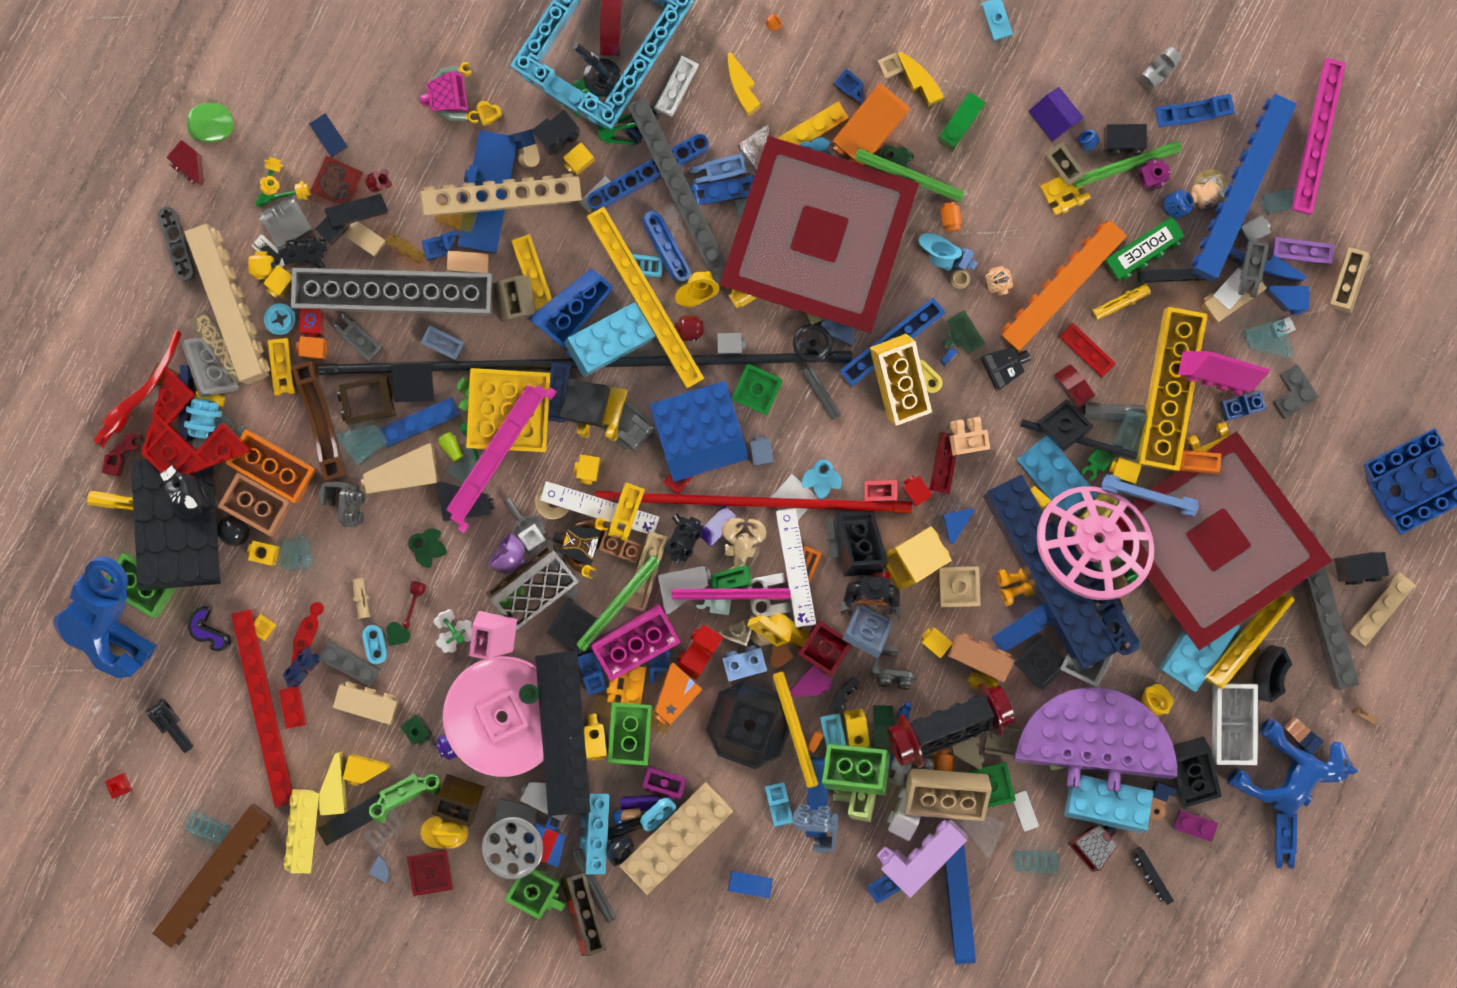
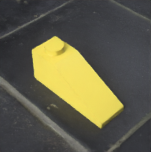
(333, 792)

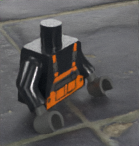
(872, 591)

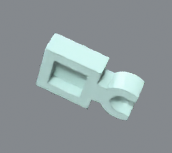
(717, 606)

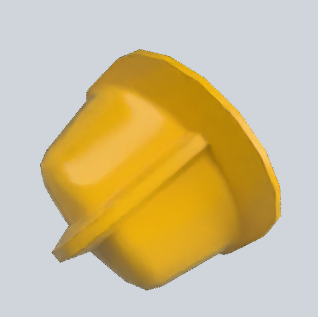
(697, 290)
(443, 833)

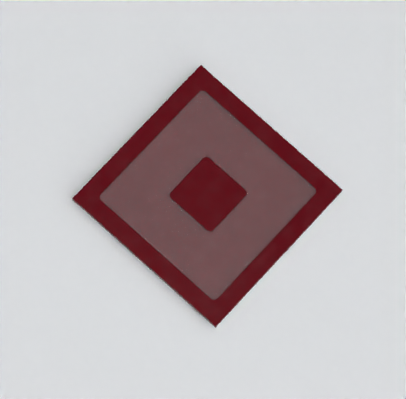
(819, 234)
(1234, 552)

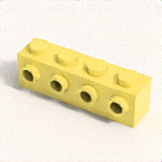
(301, 831)

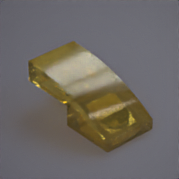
(461, 221)

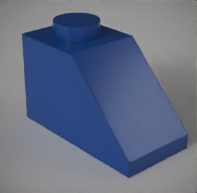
(1290, 298)

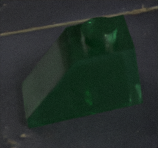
(882, 719)

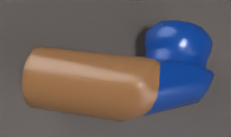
(625, 814)

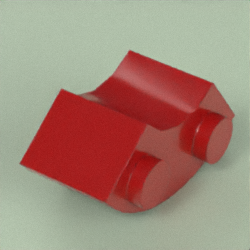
(699, 652)

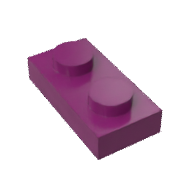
(1195, 825)

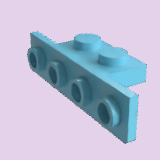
(595, 833)

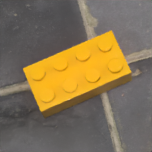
(901, 379)

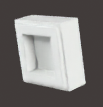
(531, 537)

